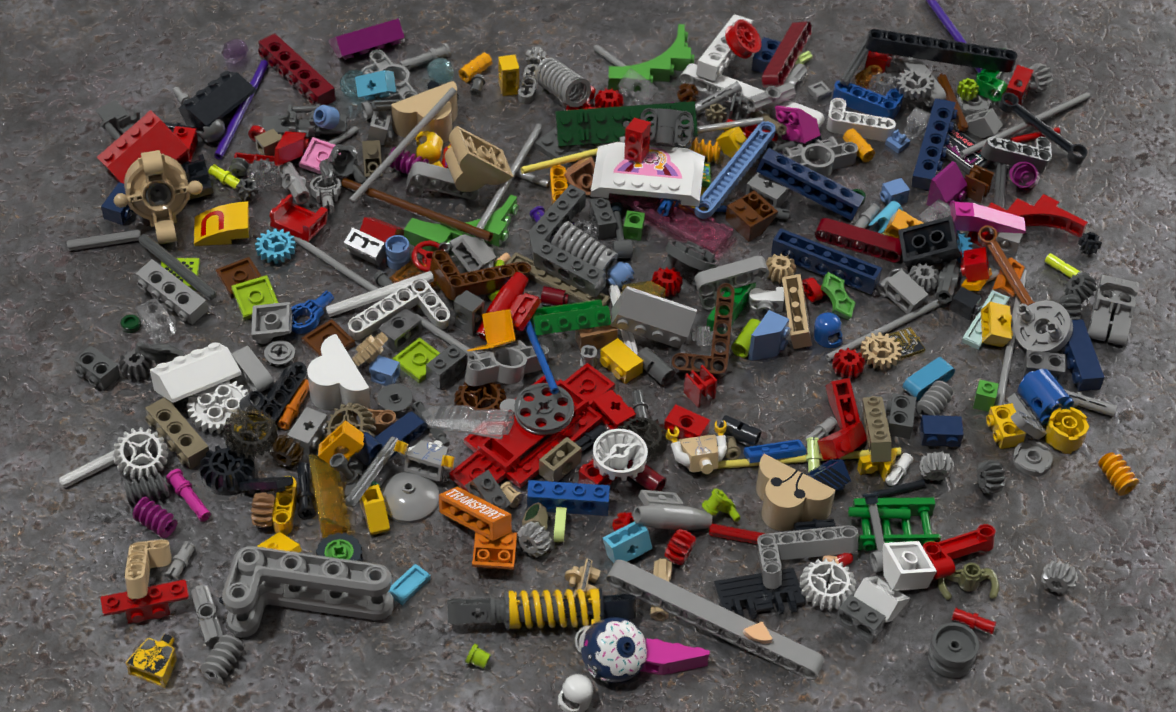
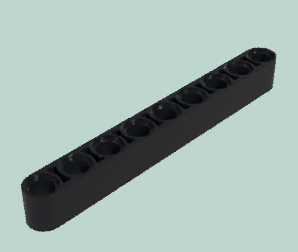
(941, 50)

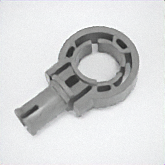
(325, 193)

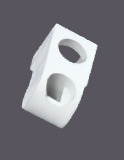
(775, 297)

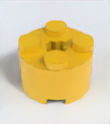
(1066, 430)

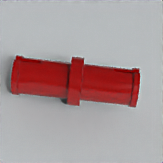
(974, 621)

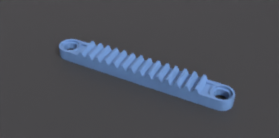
(735, 169)

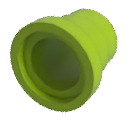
(477, 657)

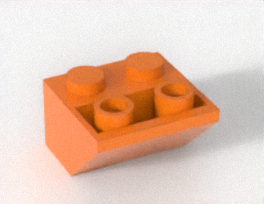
(496, 553)

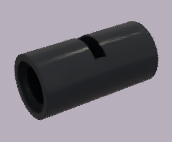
(741, 431)

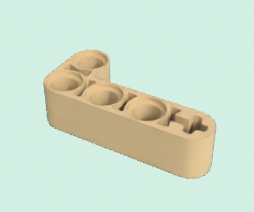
(139, 561)

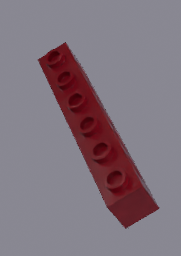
(296, 70)

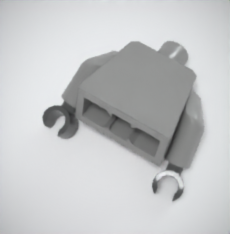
(471, 252)

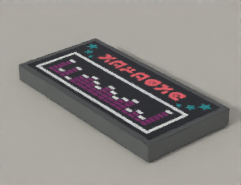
(959, 142)

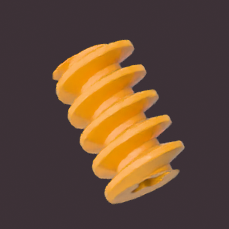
(707, 150)
(1118, 473)

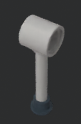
(877, 556)

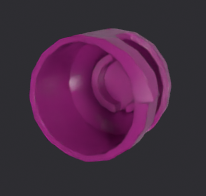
(1025, 172)

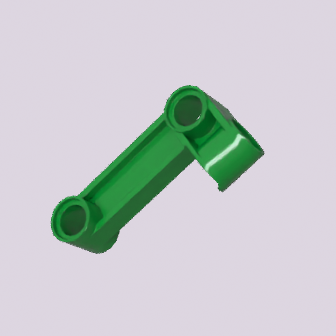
(991, 86)

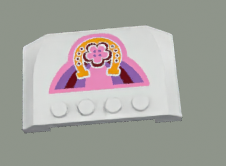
(662, 173)

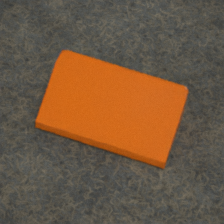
(1002, 285)

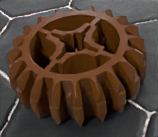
(480, 397)

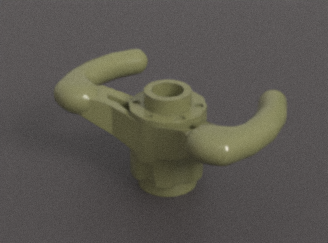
(969, 580)

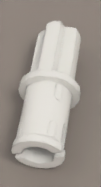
(899, 469)

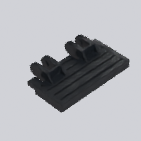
(752, 594)

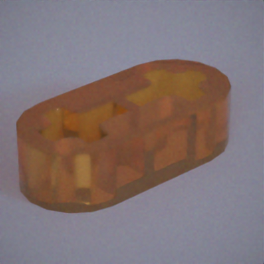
(864, 77)

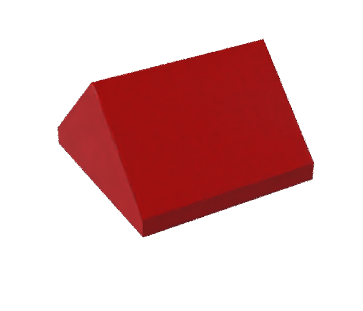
(380, 229)

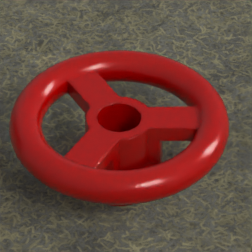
(418, 249)

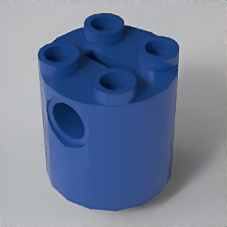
(1043, 394)

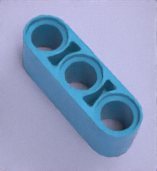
(923, 379)

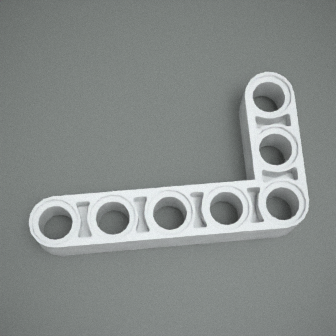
(393, 301)

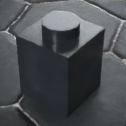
(966, 303)

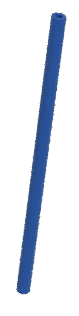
(541, 358)

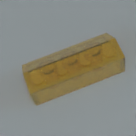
(328, 497)

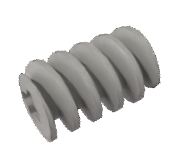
(934, 399)
(221, 658)

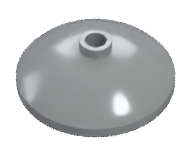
(411, 504)

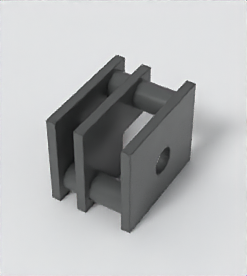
(740, 100)

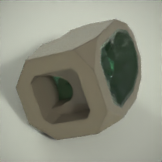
(536, 513)

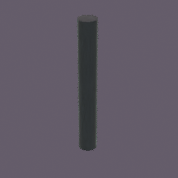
(900, 488)

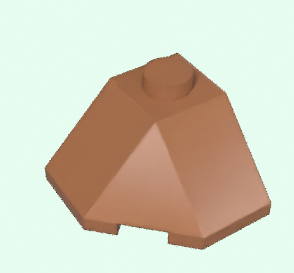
(581, 174)

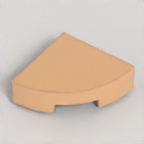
(758, 633)

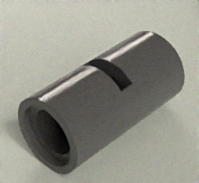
(656, 366)

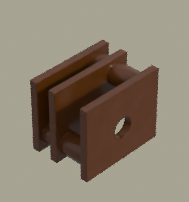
(978, 183)

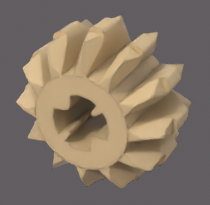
(780, 267)

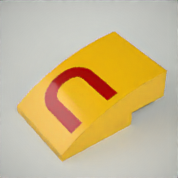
(222, 224)

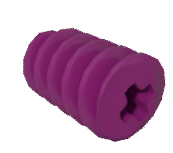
(405, 161)
(154, 517)

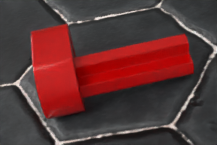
(813, 290)

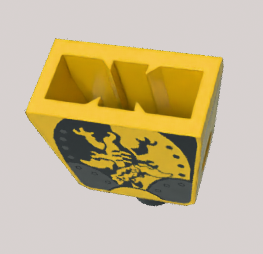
(153, 661)

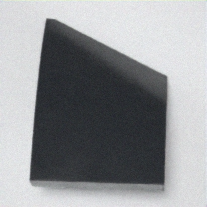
(198, 172)

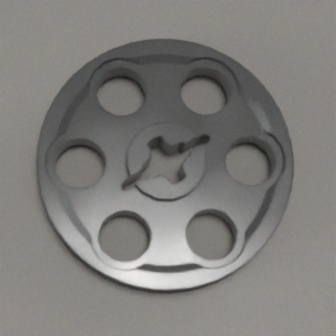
(547, 416)

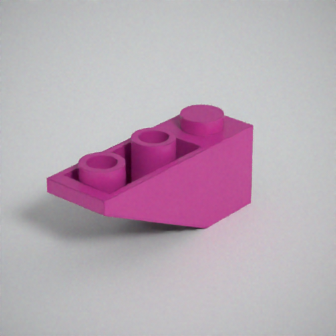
(671, 658)

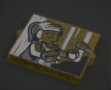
(909, 342)

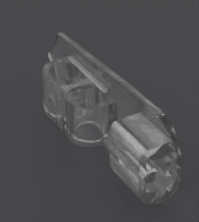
(464, 419)

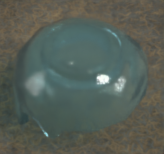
(440, 70)

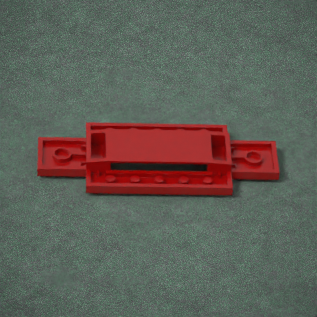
(504, 454)

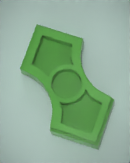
(841, 302)

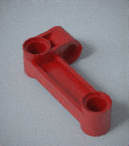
(943, 552)

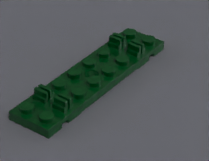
(606, 124)

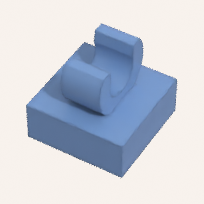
(897, 141)

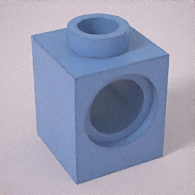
(894, 191)
(384, 371)

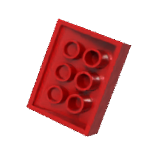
(144, 136)

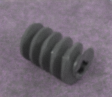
(148, 488)

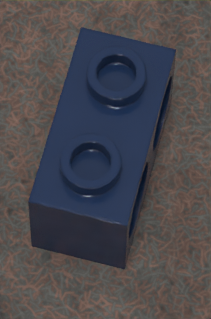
(764, 55)

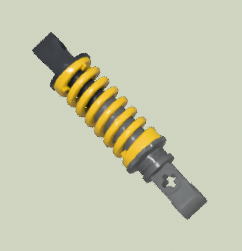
(541, 609)

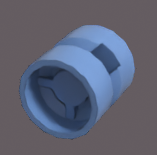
(397, 252)

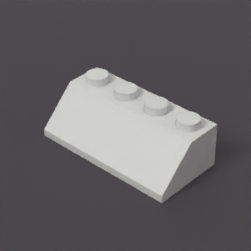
(194, 372)

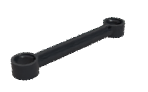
(1043, 128)

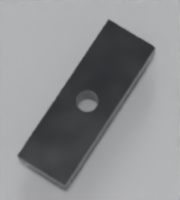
(266, 485)

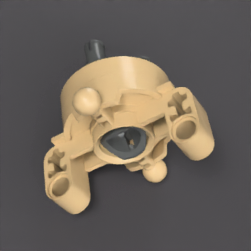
(157, 191)

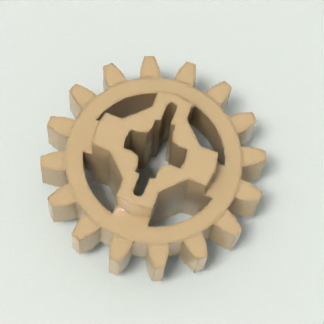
(369, 349)
(881, 350)

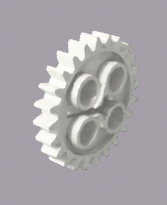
(215, 405)

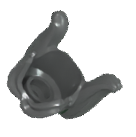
(341, 164)

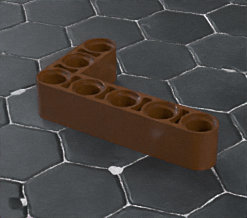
(476, 282)
(717, 340)

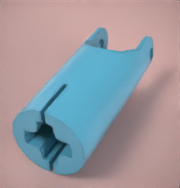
(885, 215)

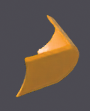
(498, 329)

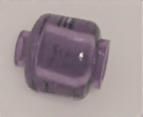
(234, 50)

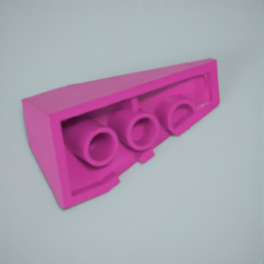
(973, 217)

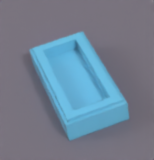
(409, 584)

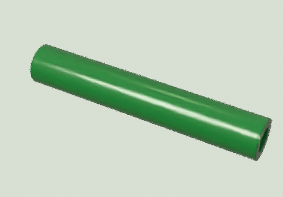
(885, 513)

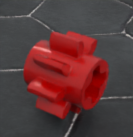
(623, 520)

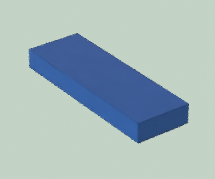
(775, 450)

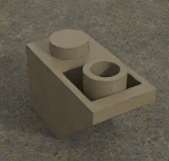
(371, 156)

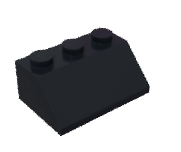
(930, 243)

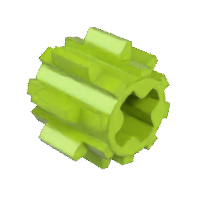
(967, 89)

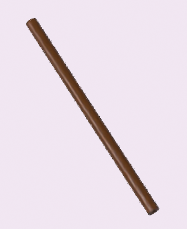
(421, 211)

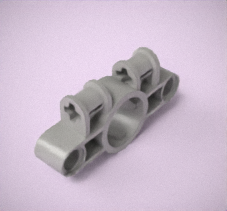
(380, 62)
(828, 150)
(489, 365)

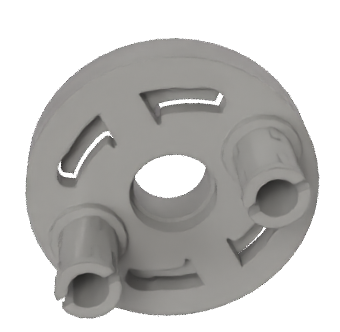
(1035, 316)

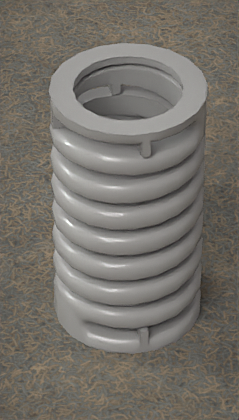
(562, 82)
(584, 247)

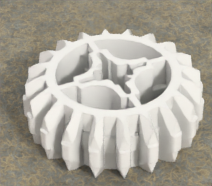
(130, 443)
(815, 579)

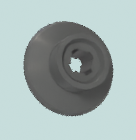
(395, 397)

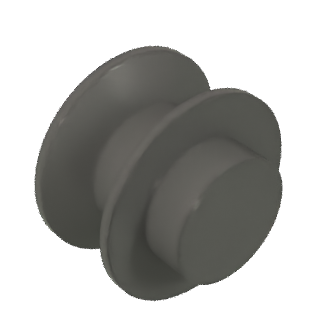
(238, 167)

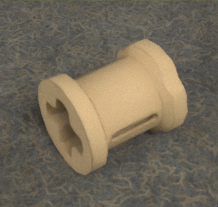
(512, 495)

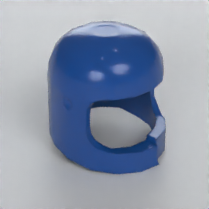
(826, 325)

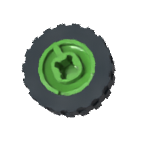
(341, 544)

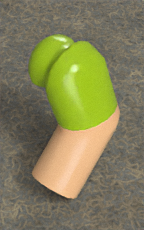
(502, 260)

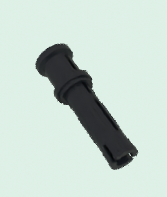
(305, 497)

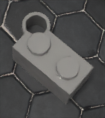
(902, 291)

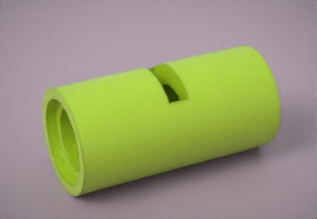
(742, 343)

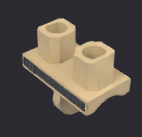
(581, 577)

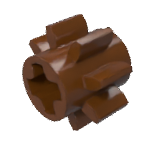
(687, 92)

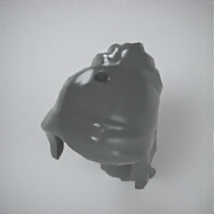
(158, 352)

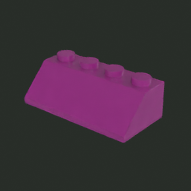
(367, 38)

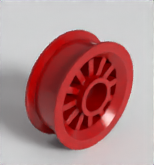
(743, 39)

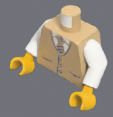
(699, 452)

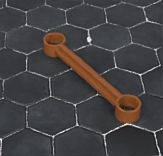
(1005, 265)

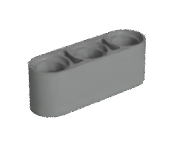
(252, 370)

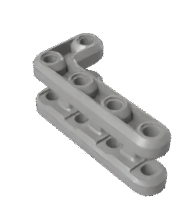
(271, 582)

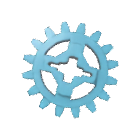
(275, 245)

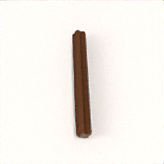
(950, 96)

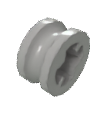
(763, 307)

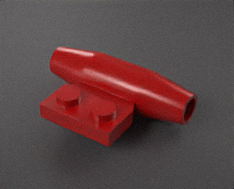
(512, 297)

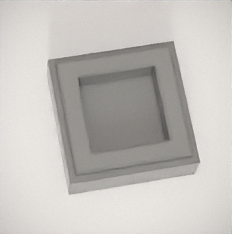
(819, 91)

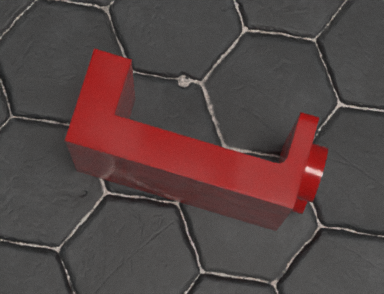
(297, 220)

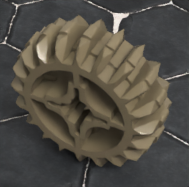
(349, 413)

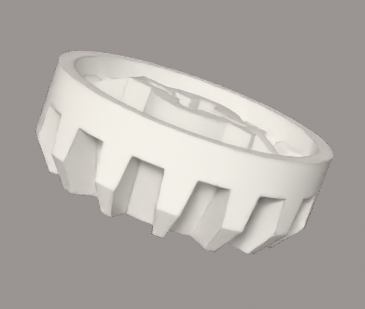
(615, 449)

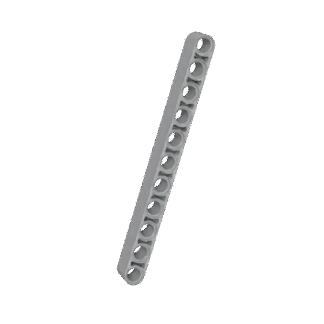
(713, 618)

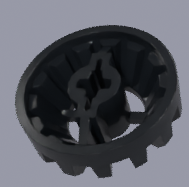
(225, 481)

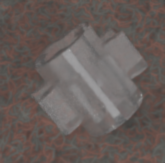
(702, 336)

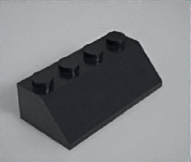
(216, 99)

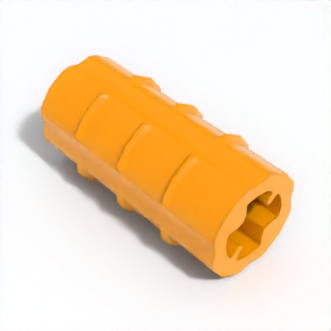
(475, 67)
(865, 151)

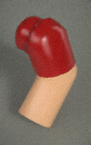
(845, 558)

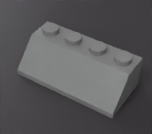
(652, 317)

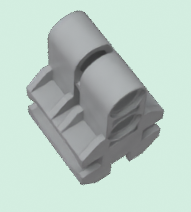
(1121, 312)

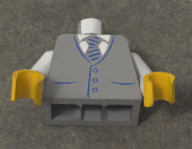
(426, 459)

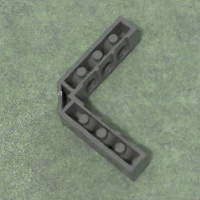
(556, 260)

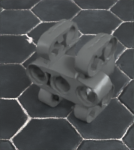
(668, 127)

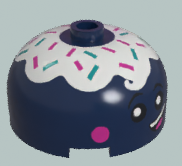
(605, 650)

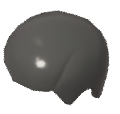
(213, 132)

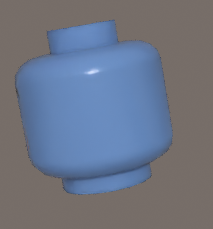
(326, 117)
(620, 274)

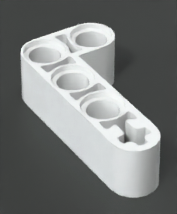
(867, 125)

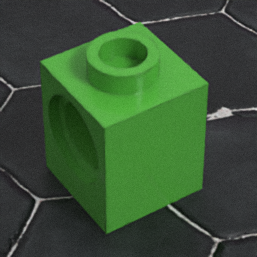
(634, 225)
(985, 395)

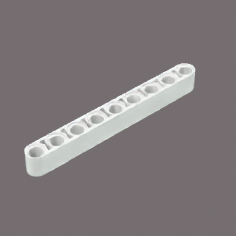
(712, 87)

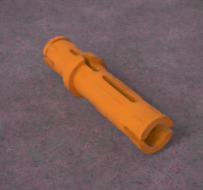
(292, 409)

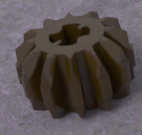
(286, 451)

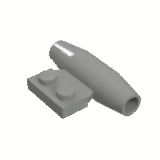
(667, 512)

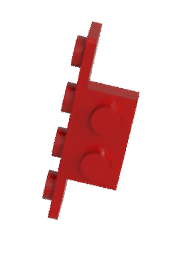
(150, 606)

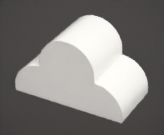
(335, 378)

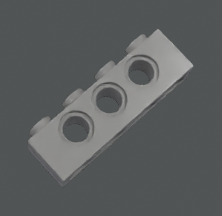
(195, 304)

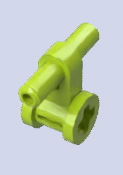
(720, 502)

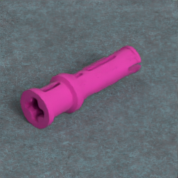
(184, 488)

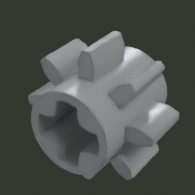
(535, 55)

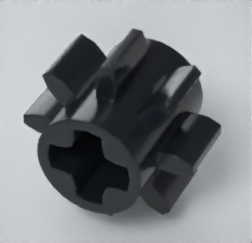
(1089, 243)

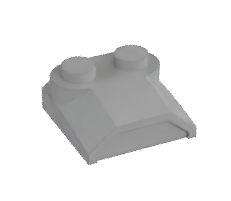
(271, 321)

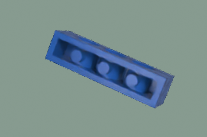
(576, 497)

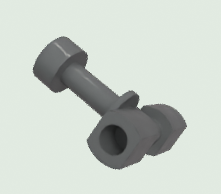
(350, 475)

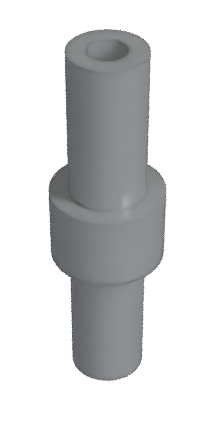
(181, 96)

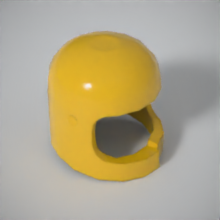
(431, 148)

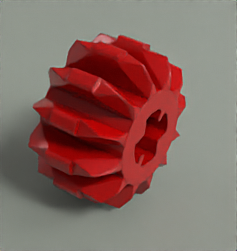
(608, 98)
(669, 280)
(848, 363)
(680, 546)

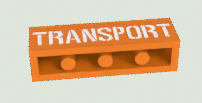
(475, 513)

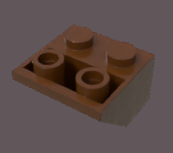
(750, 215)

